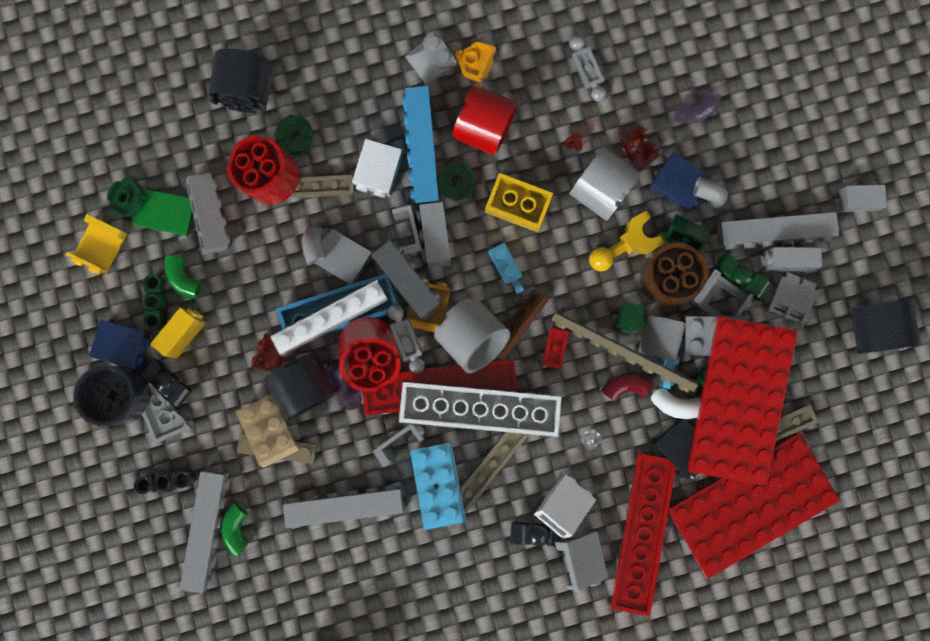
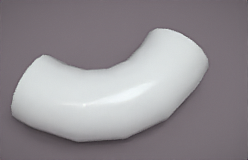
(674, 406)

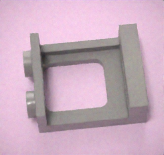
(712, 284)

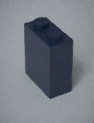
(677, 182)
(120, 344)

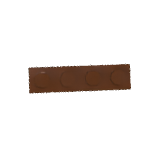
(522, 320)

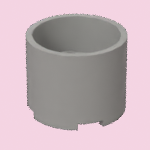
(605, 183)
(472, 335)

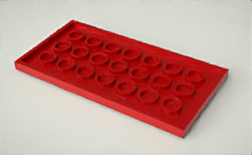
(742, 400)
(739, 517)

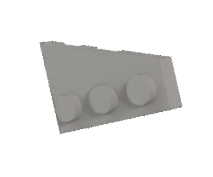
(162, 417)

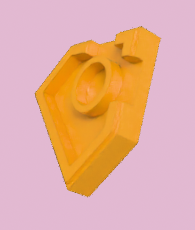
(476, 60)

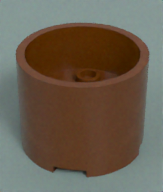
(667, 289)

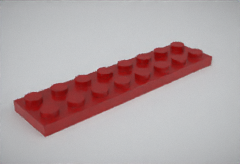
(495, 376)
(643, 535)

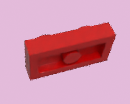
(555, 348)

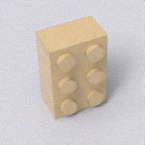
(266, 431)

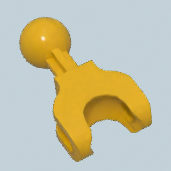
(632, 241)

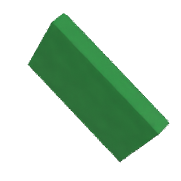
(164, 213)

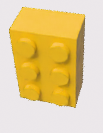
(518, 202)

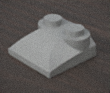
(431, 59)

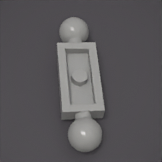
(587, 68)
(406, 339)

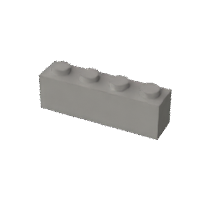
(207, 213)

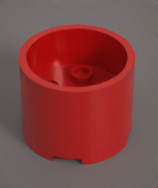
(484, 119)
(263, 170)
(368, 354)

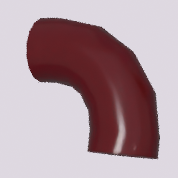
(627, 383)

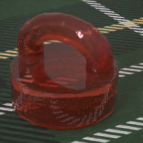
(577, 142)

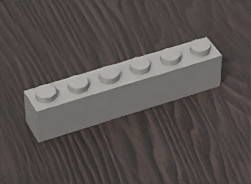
(777, 230)
(343, 507)
(204, 531)

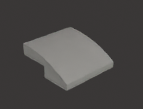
(662, 337)

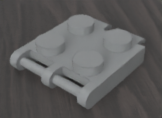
(793, 298)

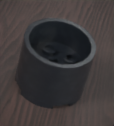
(240, 80)
(885, 326)
(300, 385)
(96, 394)

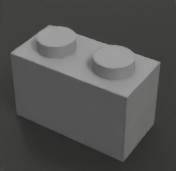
(862, 197)

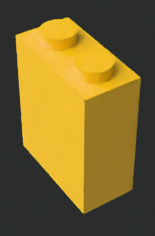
(178, 332)

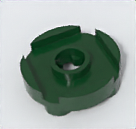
(294, 145)
(467, 181)
(134, 199)

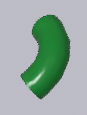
(179, 280)
(231, 529)

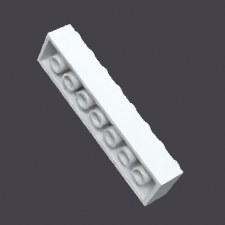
(480, 409)

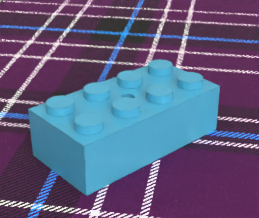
(438, 486)

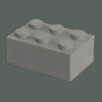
(433, 235)
(700, 331)

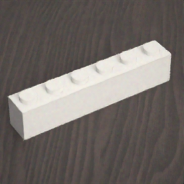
(329, 318)

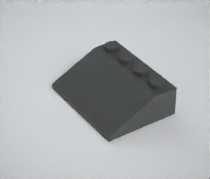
(406, 280)

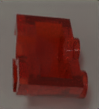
(638, 147)
(268, 356)

